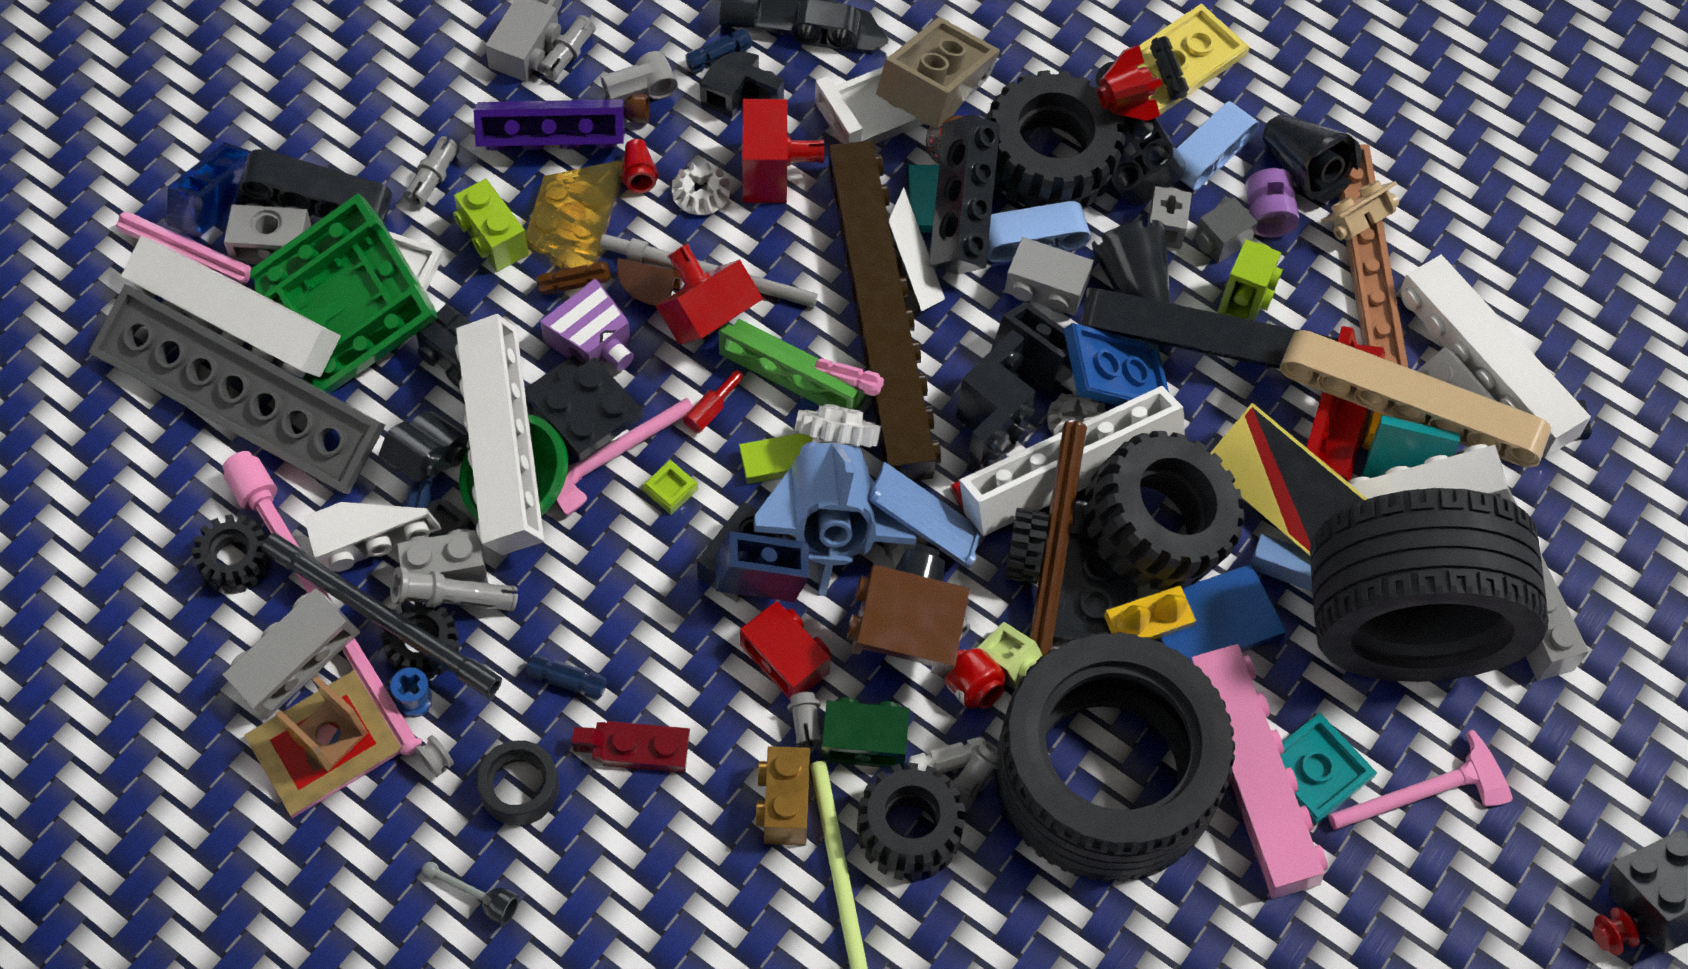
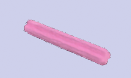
(227, 266)

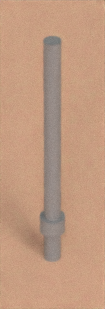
(639, 251)

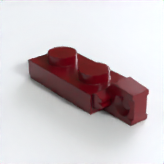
(634, 745)

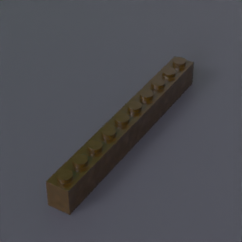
(881, 310)

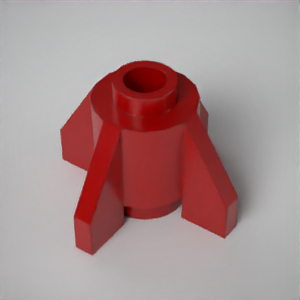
(1127, 87)

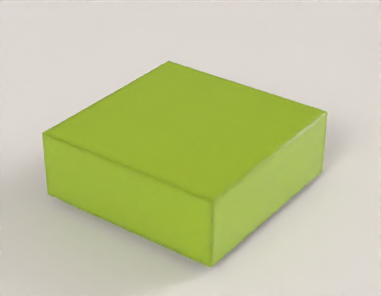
(670, 487)

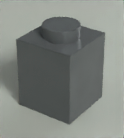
(1225, 230)

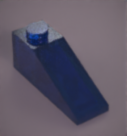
(206, 190)

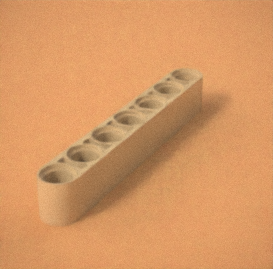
(1414, 397)

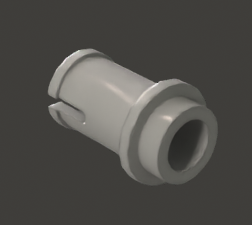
(805, 718)
(977, 769)

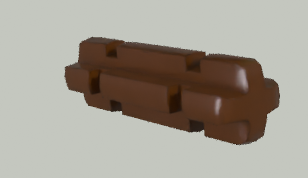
(573, 278)

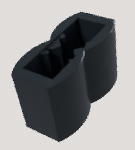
(424, 446)

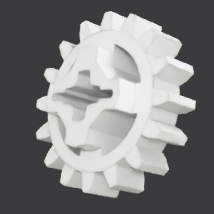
(837, 425)

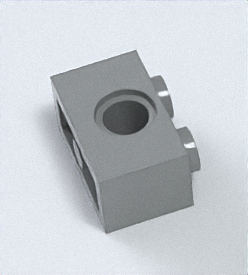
(248, 228)

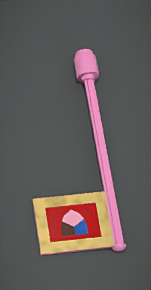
(292, 771)

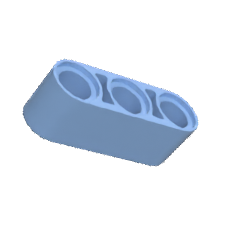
(1215, 143)
(1055, 225)

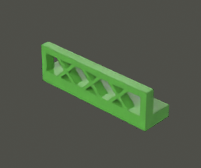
(785, 365)

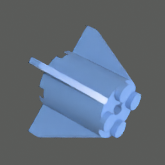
(829, 508)

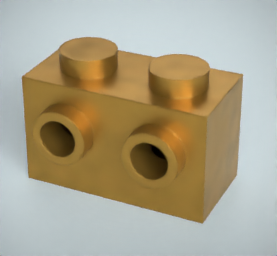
(786, 795)

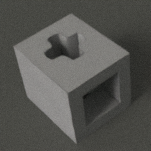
(1172, 209)

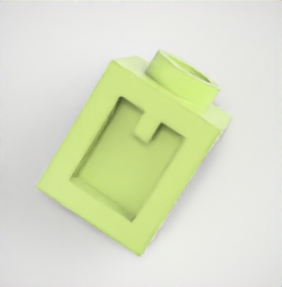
(1011, 651)

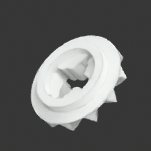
(702, 201)
(1064, 407)

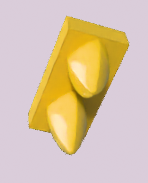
(1152, 615)

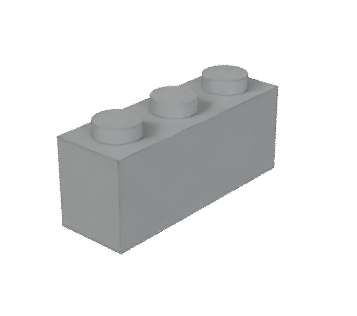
(290, 652)

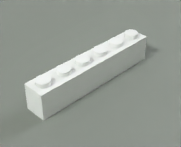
(231, 307)
(1491, 349)
(499, 435)
(1029, 475)

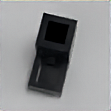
(737, 78)

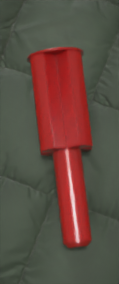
(710, 404)

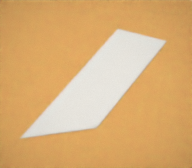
(914, 254)

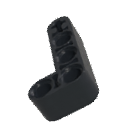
(1146, 161)
(308, 186)

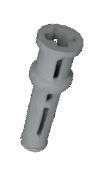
(437, 589)

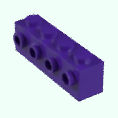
(549, 123)

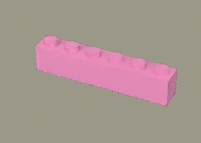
(1261, 781)

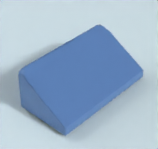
(1282, 562)

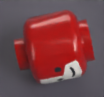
(976, 679)

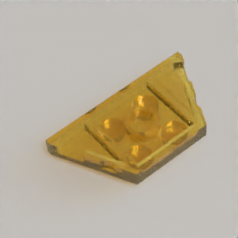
(574, 213)

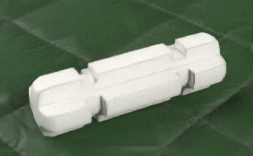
(947, 757)

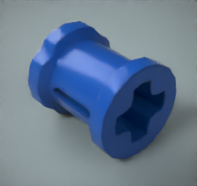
(415, 681)

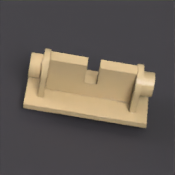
(1349, 214)

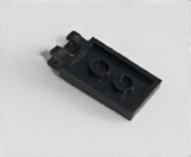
(1088, 586)

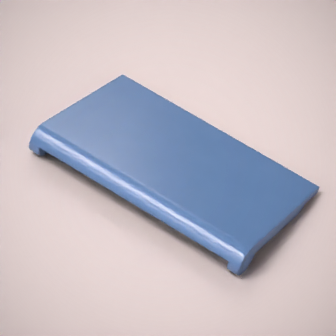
(925, 515)

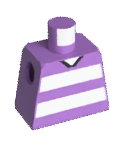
(589, 328)

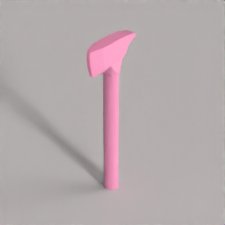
(571, 497)
(1479, 770)

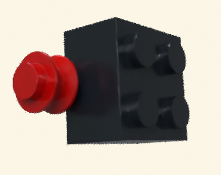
(1651, 897)

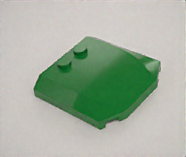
(352, 282)

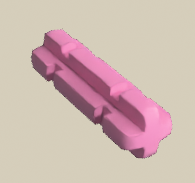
(868, 381)

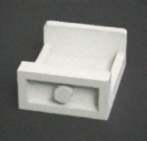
(857, 111)

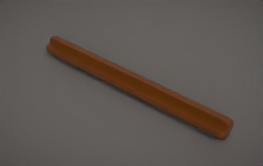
(1057, 534)

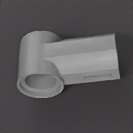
(649, 76)

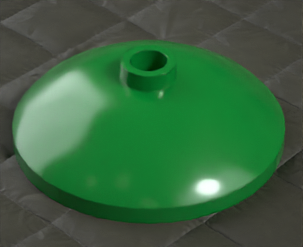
(549, 461)

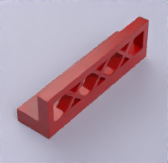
(1340, 423)

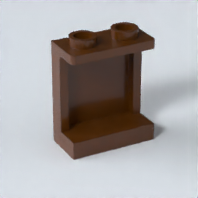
(909, 618)

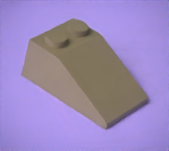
(935, 71)

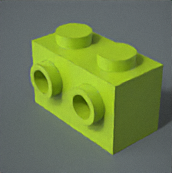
(490, 225)
(1251, 281)

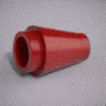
(638, 167)

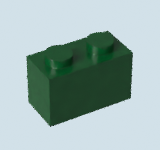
(865, 733)

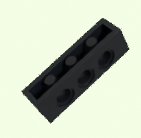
(964, 195)

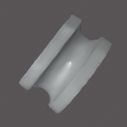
(434, 756)

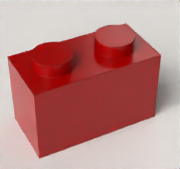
(785, 649)

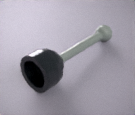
(497, 904)

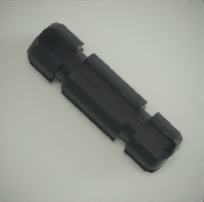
(1169, 68)

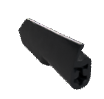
(808, 22)

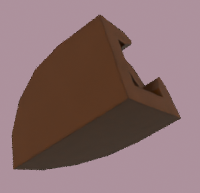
(647, 282)

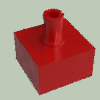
(770, 150)
(707, 297)

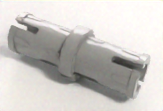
(567, 47)
(431, 171)

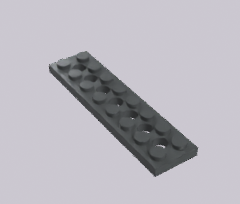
(259, 377)

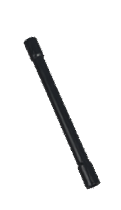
(465, 669)

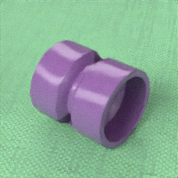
(1272, 202)

